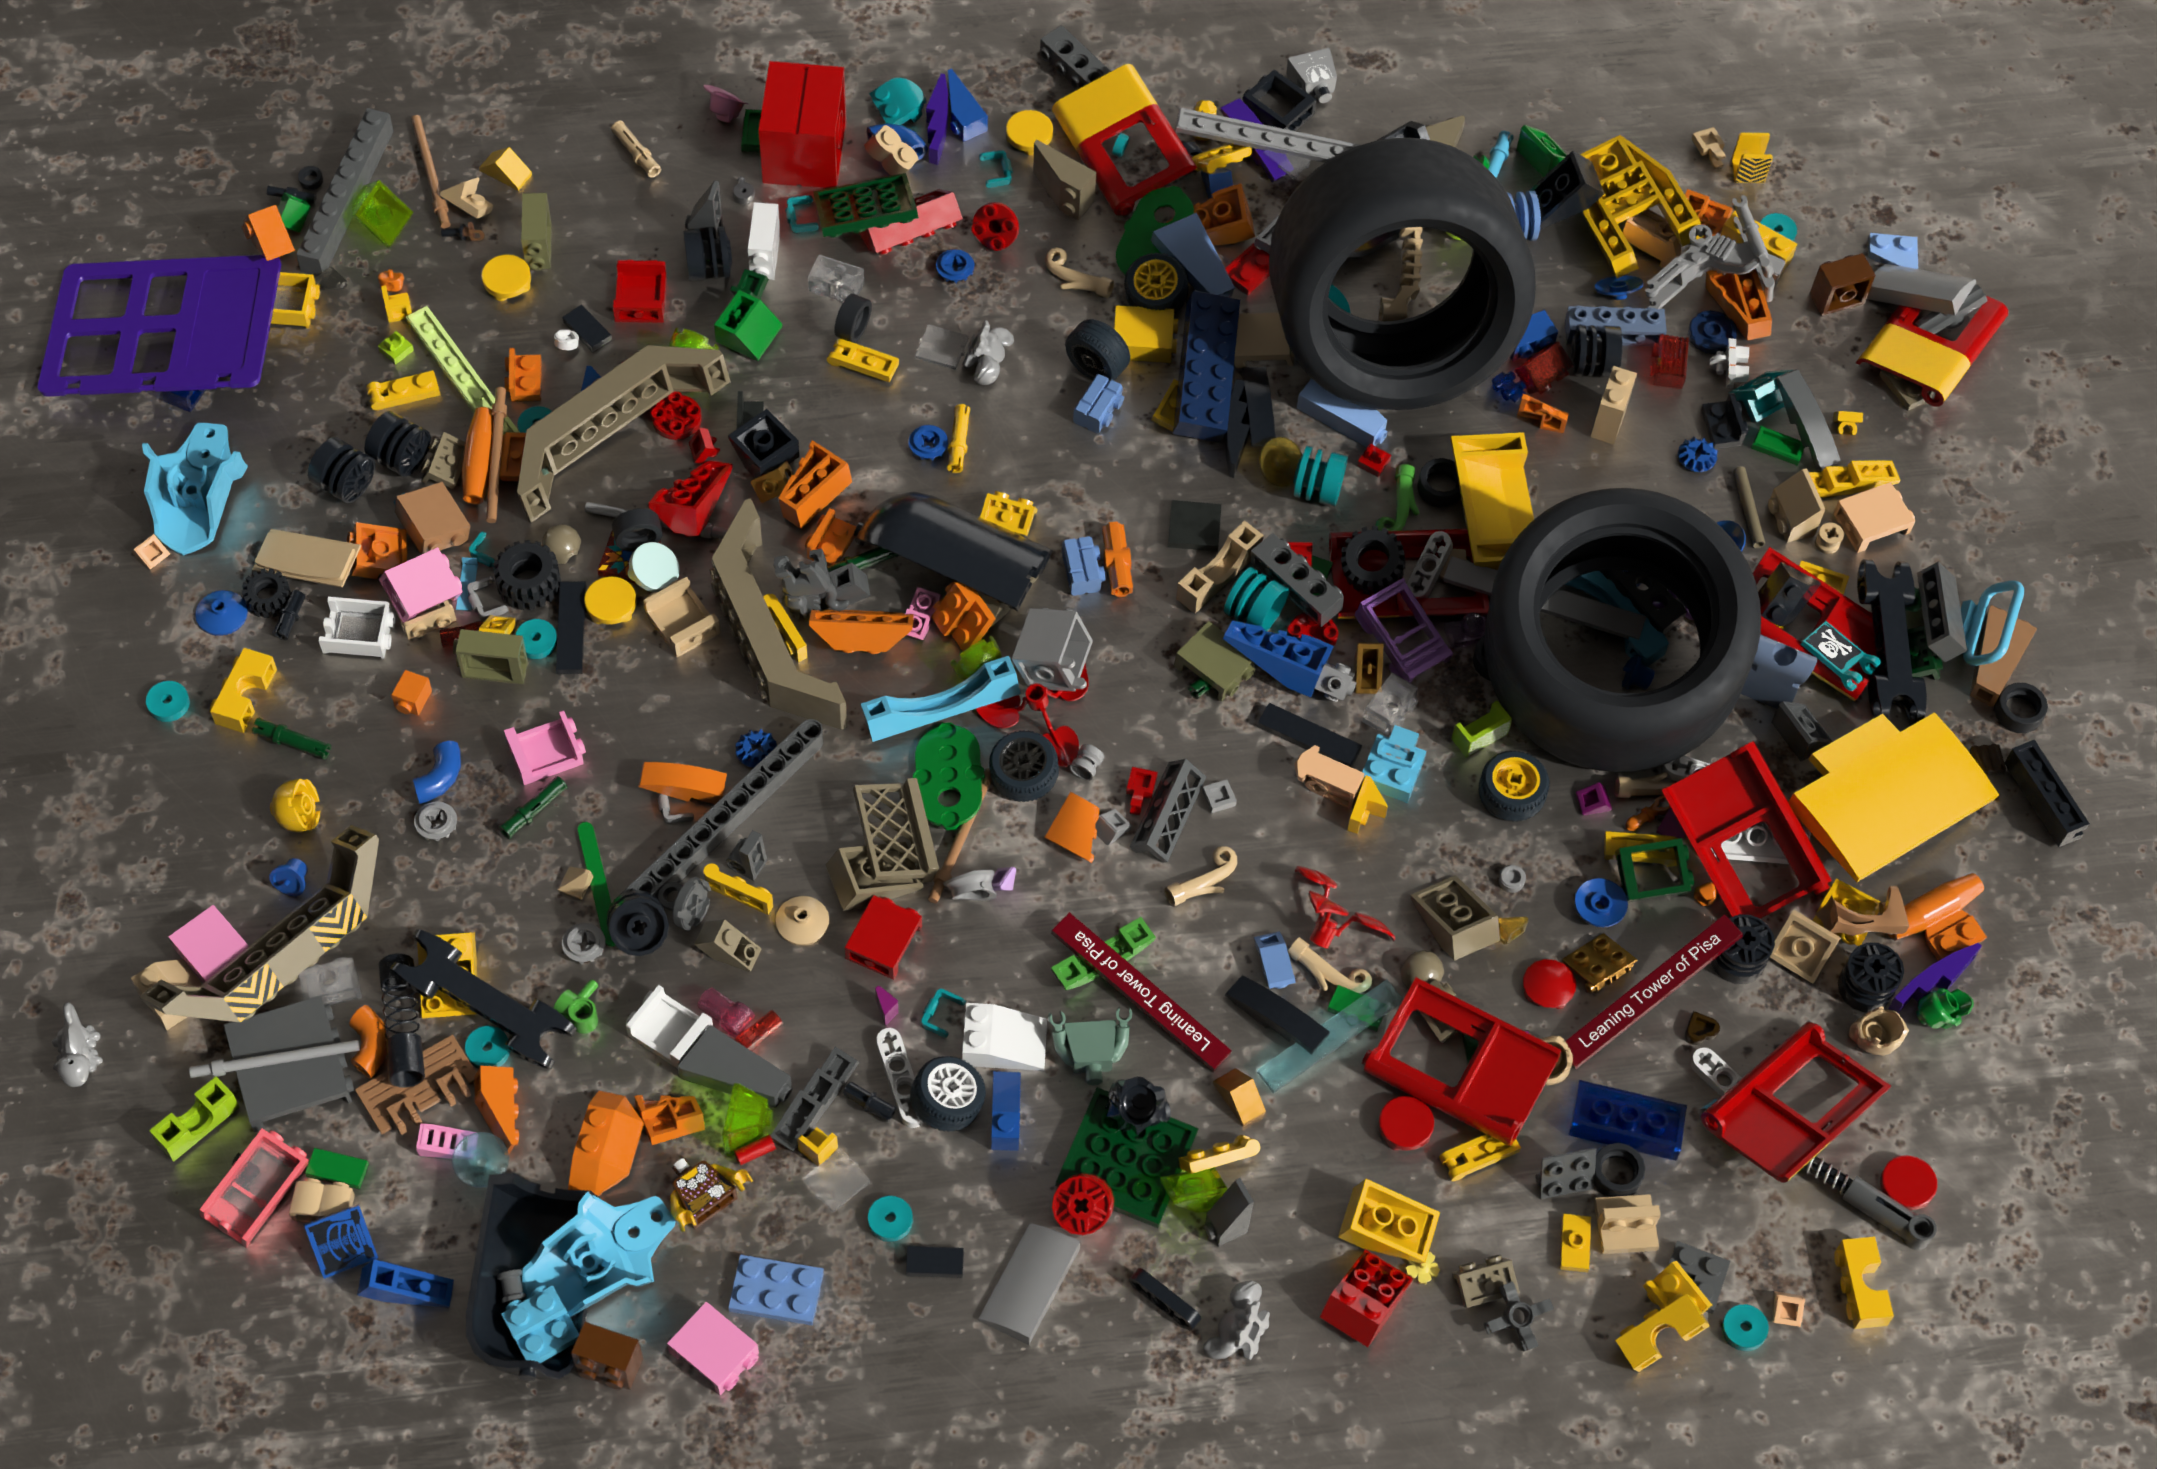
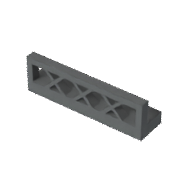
(1165, 804)

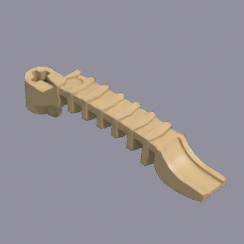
(1396, 309)

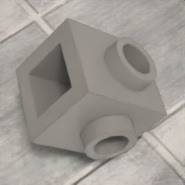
(1326, 681)

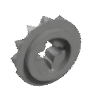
(431, 812)
(575, 935)

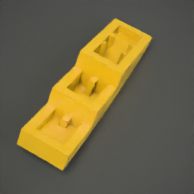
(1854, 478)

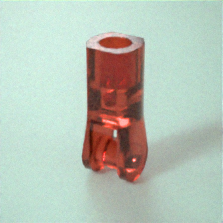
(449, 635)
(761, 1029)

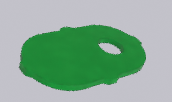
(1139, 229)
(949, 760)

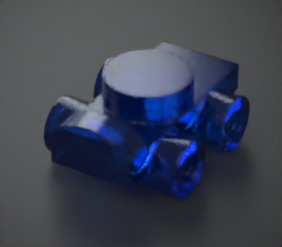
(1507, 387)

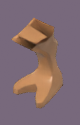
(1842, 920)

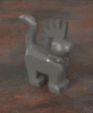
(805, 584)

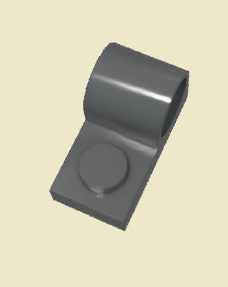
(748, 856)

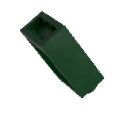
(1627, 873)

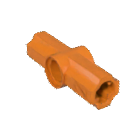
(1117, 559)

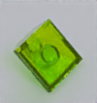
(380, 212)
(745, 1118)
(1195, 1190)

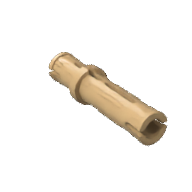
(640, 155)

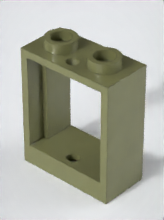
(536, 230)
(491, 656)

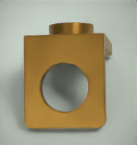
(772, 483)

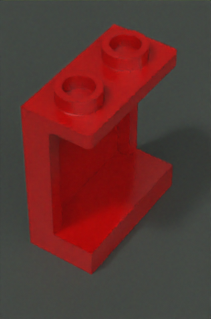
(640, 291)
(882, 936)

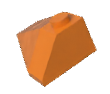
(1226, 216)

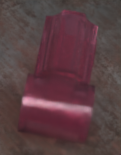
(731, 1016)

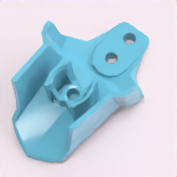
(190, 490)
(596, 1254)

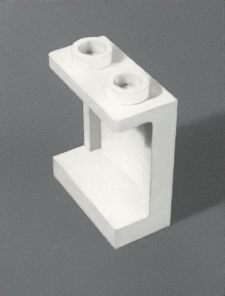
(666, 1026)

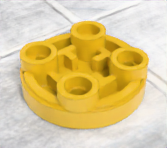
(1026, 128)
(506, 276)
(610, 600)

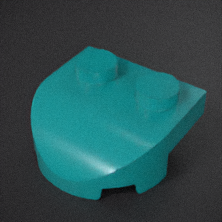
(899, 100)

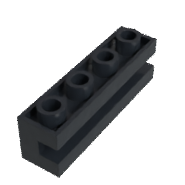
(2046, 793)

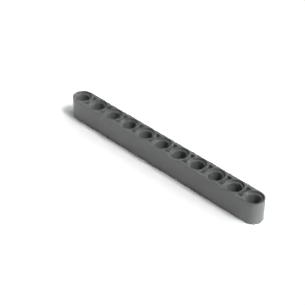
(732, 814)

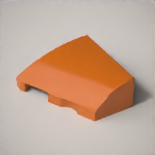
(1709, 212)
(1551, 417)
(1075, 826)
(670, 1117)

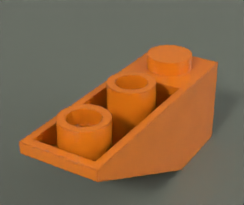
(495, 1101)

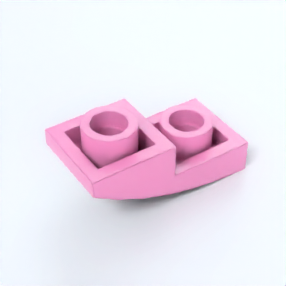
(922, 609)

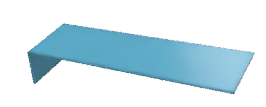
(468, 575)

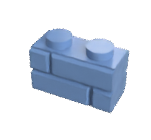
(1098, 403)
(1081, 565)

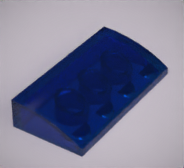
(1628, 1118)

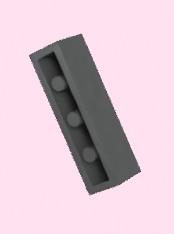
(1941, 611)

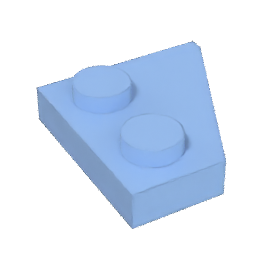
(1893, 249)

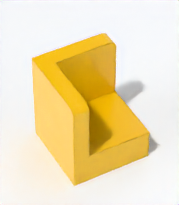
(396, 305)
(817, 1146)

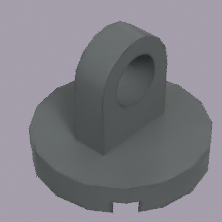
(690, 904)

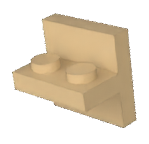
(1804, 946)
(1627, 1223)

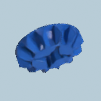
(963, 260)
(928, 433)
(1687, 455)
(744, 748)

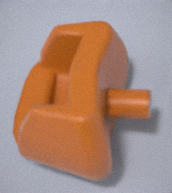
(392, 280)
(1705, 894)

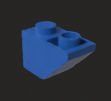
(1537, 336)

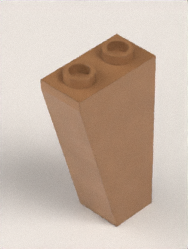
(1991, 678)

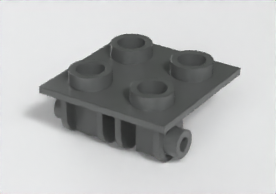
(1567, 1173)

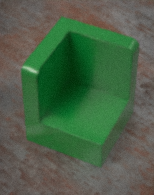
(293, 211)

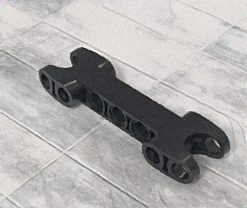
(1894, 677)
(522, 1023)

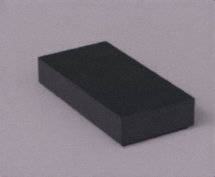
(587, 328)
(934, 1262)

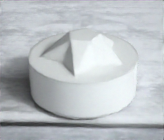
(566, 339)

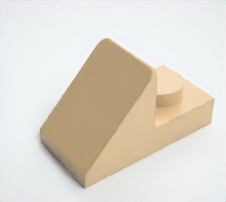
(464, 197)

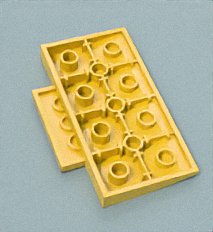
(1889, 791)

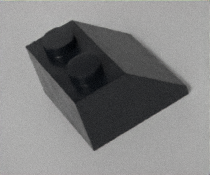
(764, 444)
(1785, 594)

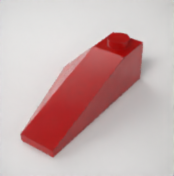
(692, 501)

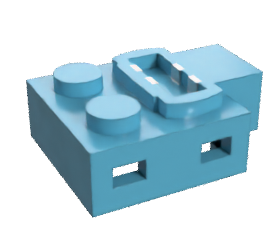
(1395, 763)

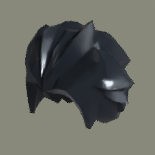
(1137, 1104)

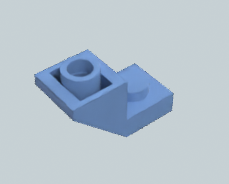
(1275, 960)

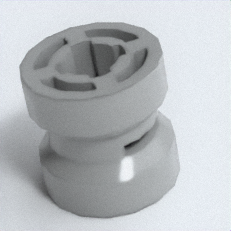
(1087, 761)

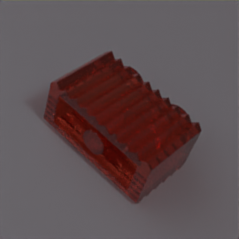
(1670, 361)
(1544, 368)

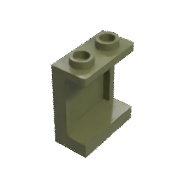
(1215, 661)

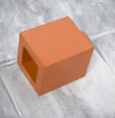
(411, 693)

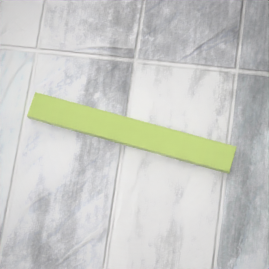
(453, 362)

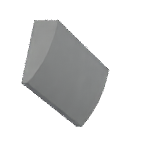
(1920, 289)
(1030, 1282)

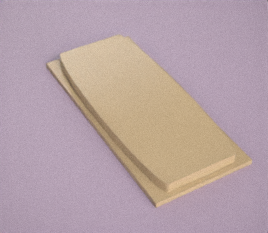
(307, 557)

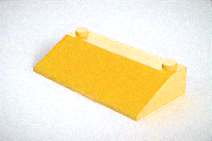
(1492, 492)

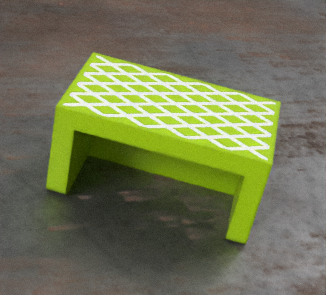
(1482, 731)

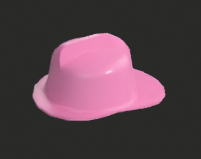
(724, 103)

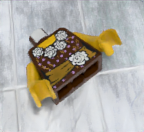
(703, 1191)

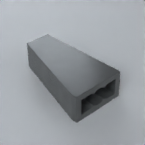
(721, 1061)

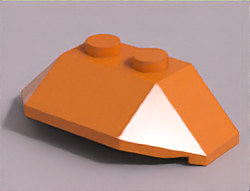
(861, 629)
(605, 1144)

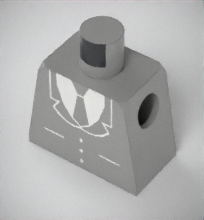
(1314, 73)

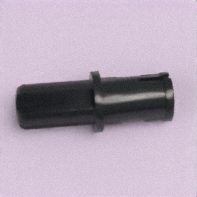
(289, 615)
(869, 1101)

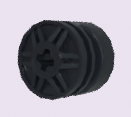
(707, 253)
(1593, 350)
(397, 443)
(341, 469)
(1747, 961)
(1870, 977)

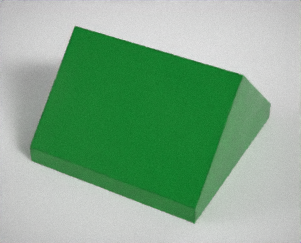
(1539, 149)

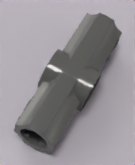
(1937, 321)

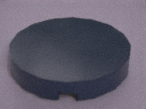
(1711, 331)

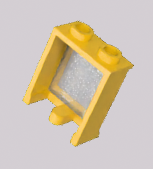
(295, 299)

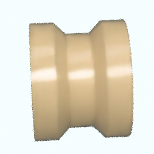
(1832, 543)

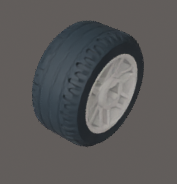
(947, 1093)

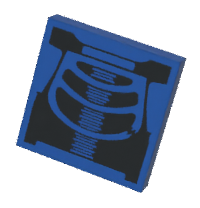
(341, 1241)

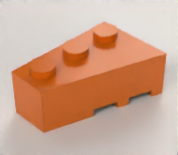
(268, 233)
(1742, 301)
(814, 485)

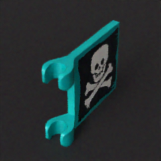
(1839, 654)

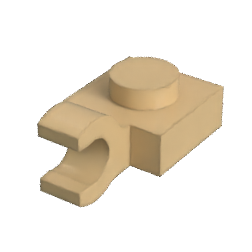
(1710, 143)

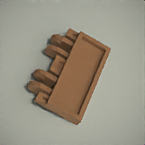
(443, 1066)

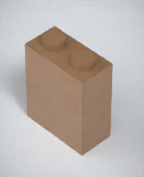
(432, 518)

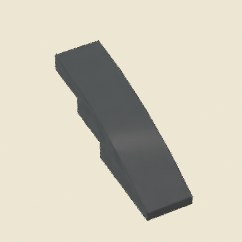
(1809, 419)
(814, 1099)

